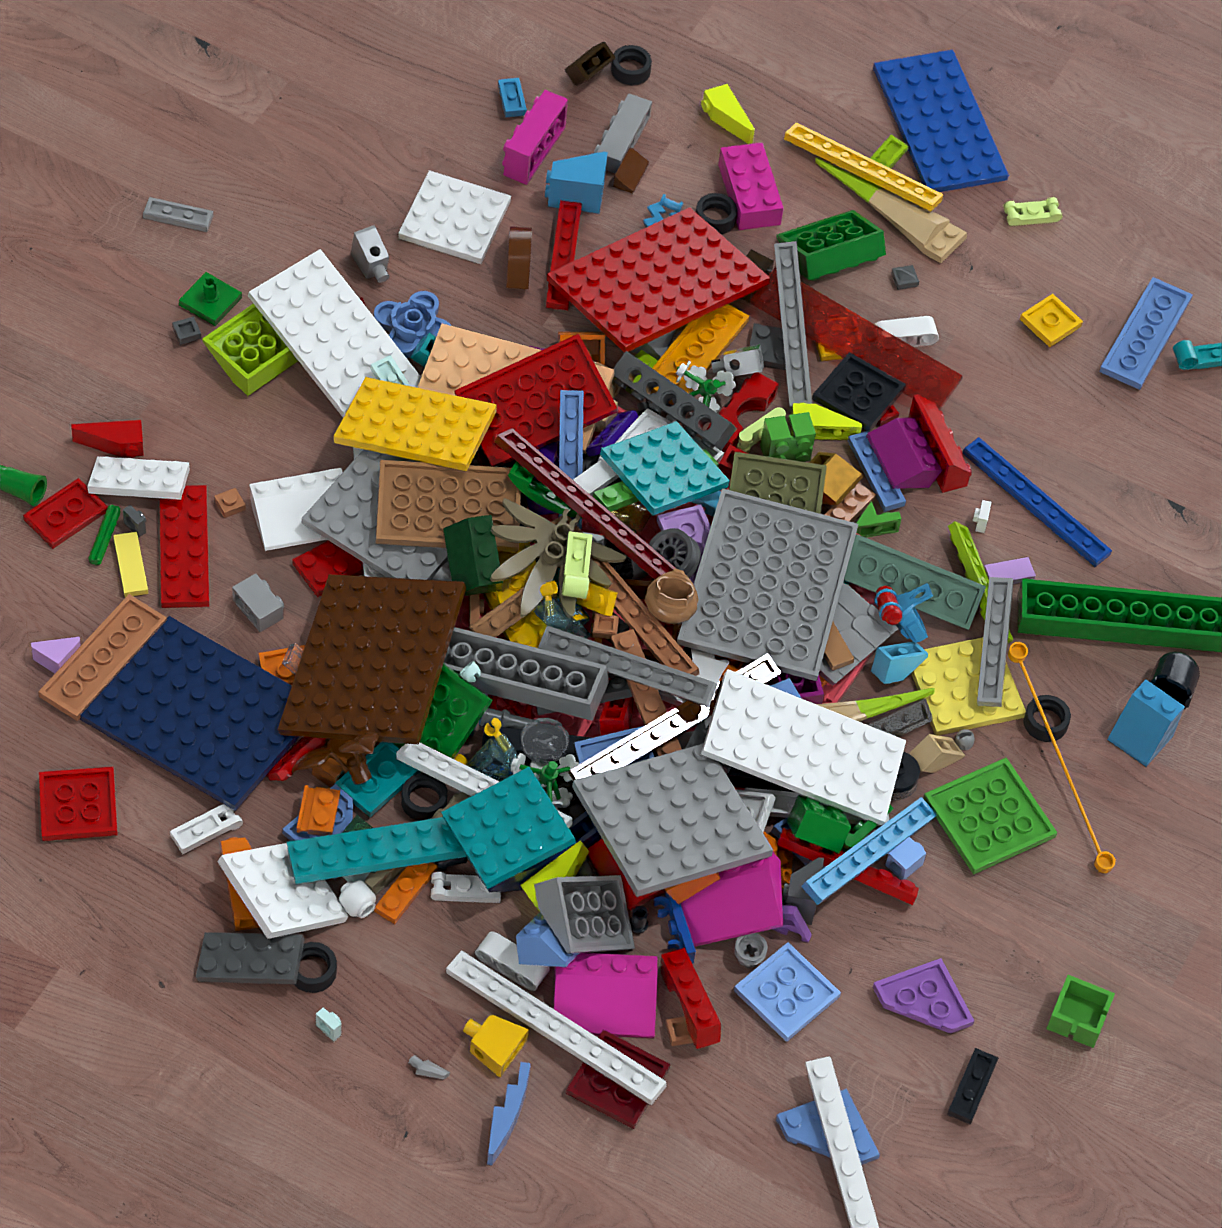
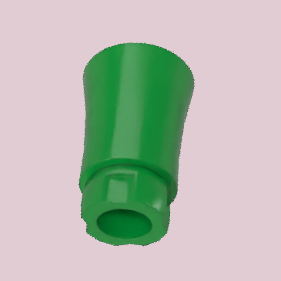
(23, 485)

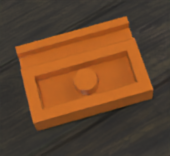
(318, 811)

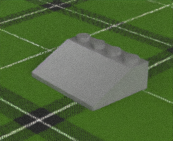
(586, 912)

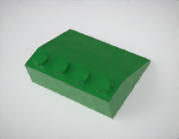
(835, 244)

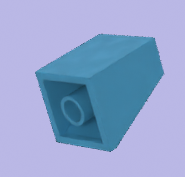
(577, 180)
(1146, 723)

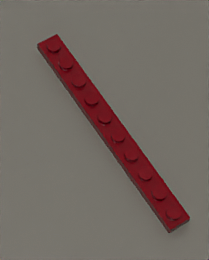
(583, 504)

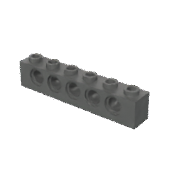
(720, 429)

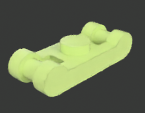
(1032, 212)
(753, 433)

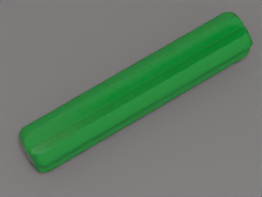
(104, 535)

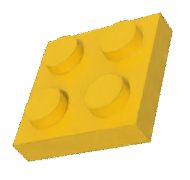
(1051, 320)

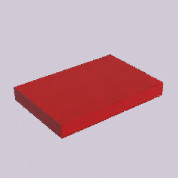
(65, 513)

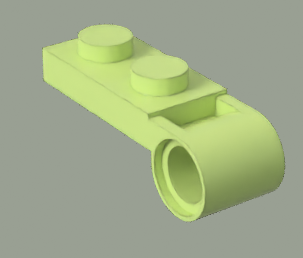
(577, 565)

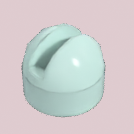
(469, 672)

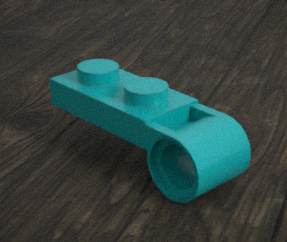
(1197, 356)

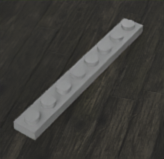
(793, 323)
(630, 666)

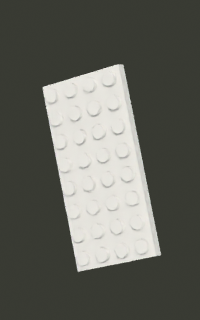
(327, 328)
(803, 747)

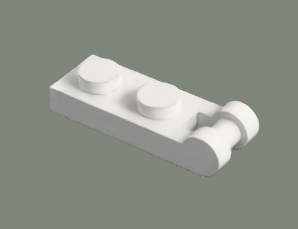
(205, 828)
(463, 889)

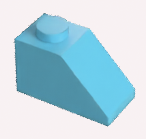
(897, 661)

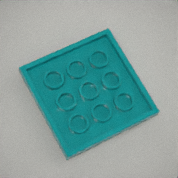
(664, 468)
(508, 827)

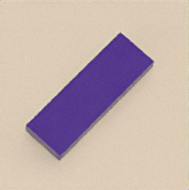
(612, 432)

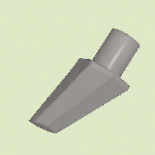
(428, 1068)

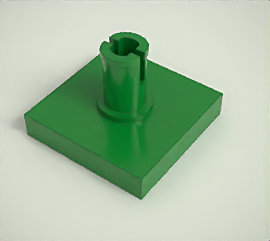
(210, 298)

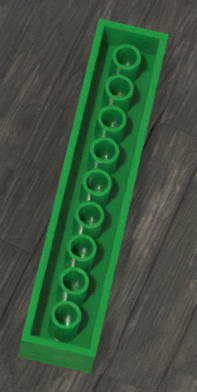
(1120, 615)

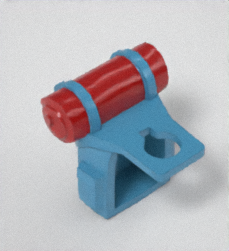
(902, 611)

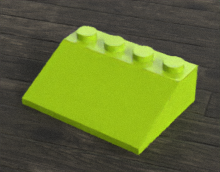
(249, 350)

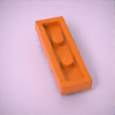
(404, 891)

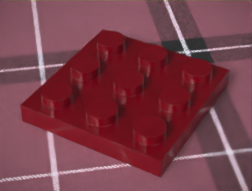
(606, 1095)

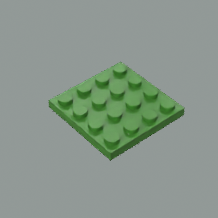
(990, 815)

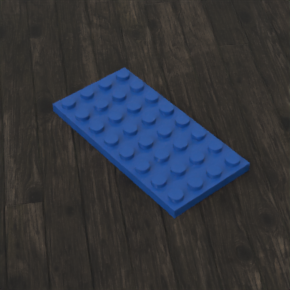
(940, 121)

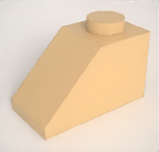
(936, 753)

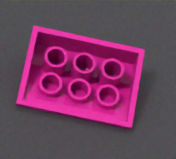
(737, 904)
(609, 993)

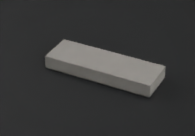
(178, 214)

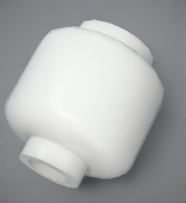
(357, 899)

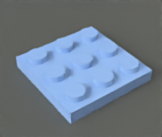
(787, 991)

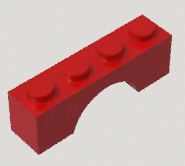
(755, 395)
(699, 1013)

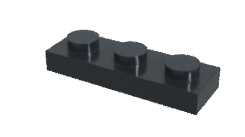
(972, 1086)

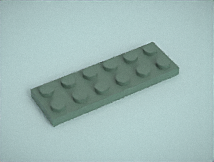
(877, 565)

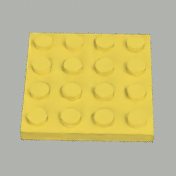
(955, 676)

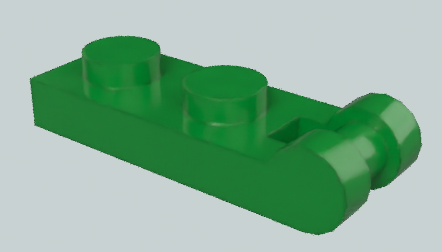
(860, 831)

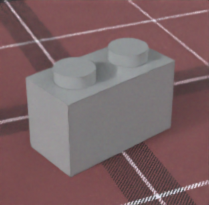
(258, 602)

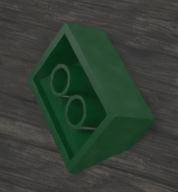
(473, 554)

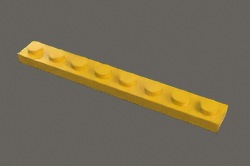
(863, 167)

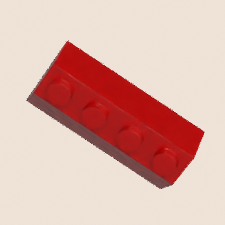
(955, 470)

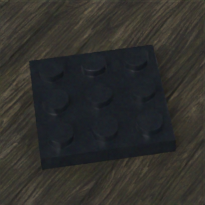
(859, 391)

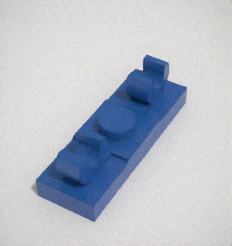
(677, 925)

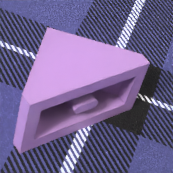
(54, 653)

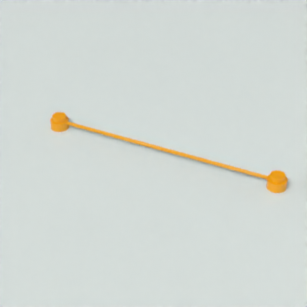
(1105, 860)

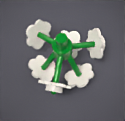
(696, 380)
(547, 775)

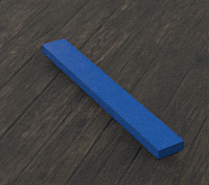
(1037, 502)

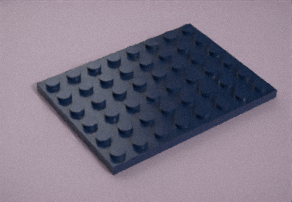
(196, 713)

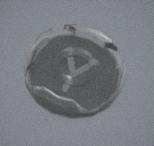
(544, 740)

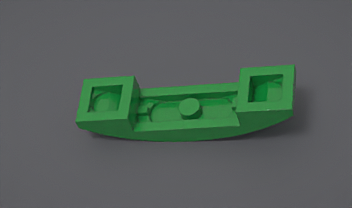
(538, 491)

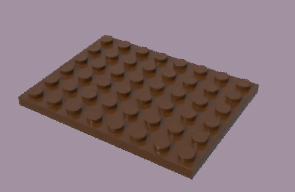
(372, 658)

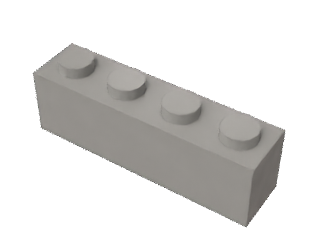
(624, 130)

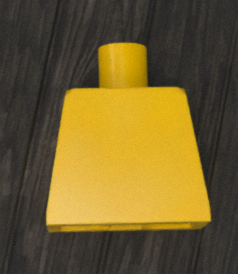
(496, 1042)

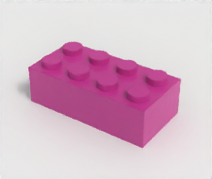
(535, 136)
(751, 185)

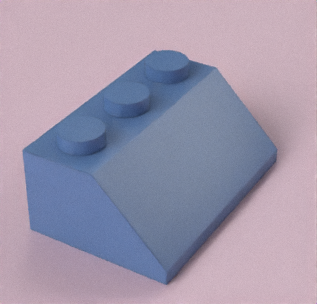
(540, 945)

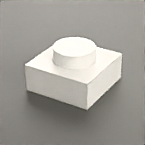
(981, 516)

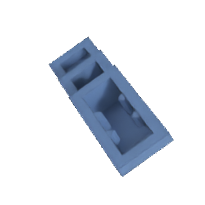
(506, 1117)

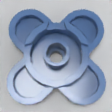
(410, 320)

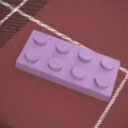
(692, 522)

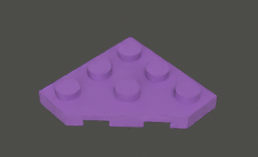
(925, 996)

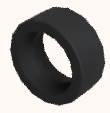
(630, 77)
(719, 201)
(1049, 703)
(423, 781)
(321, 983)

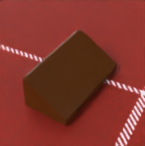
(630, 171)

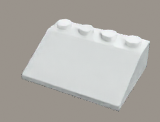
(283, 503)

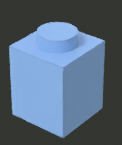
(906, 858)

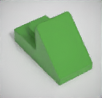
(874, 525)

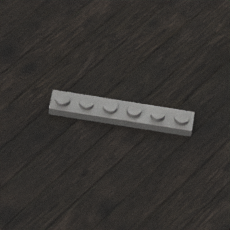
(995, 642)

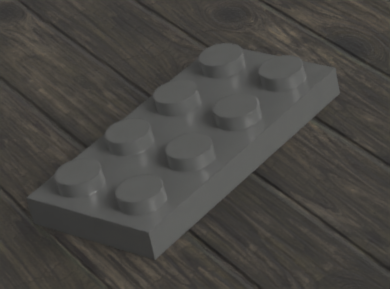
(250, 958)

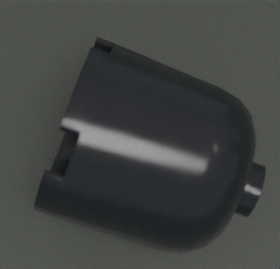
(1176, 676)

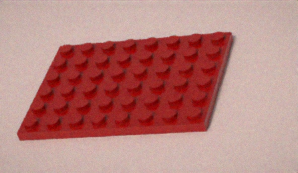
(657, 279)

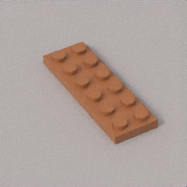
(101, 657)

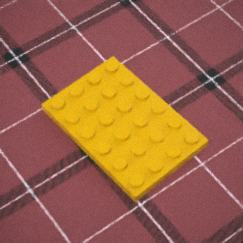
(415, 424)

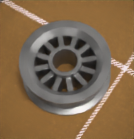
(683, 546)

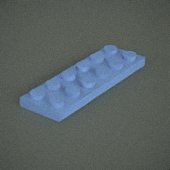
(1146, 333)

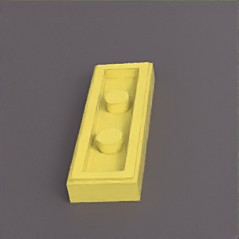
(130, 564)

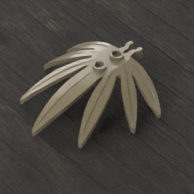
(551, 551)

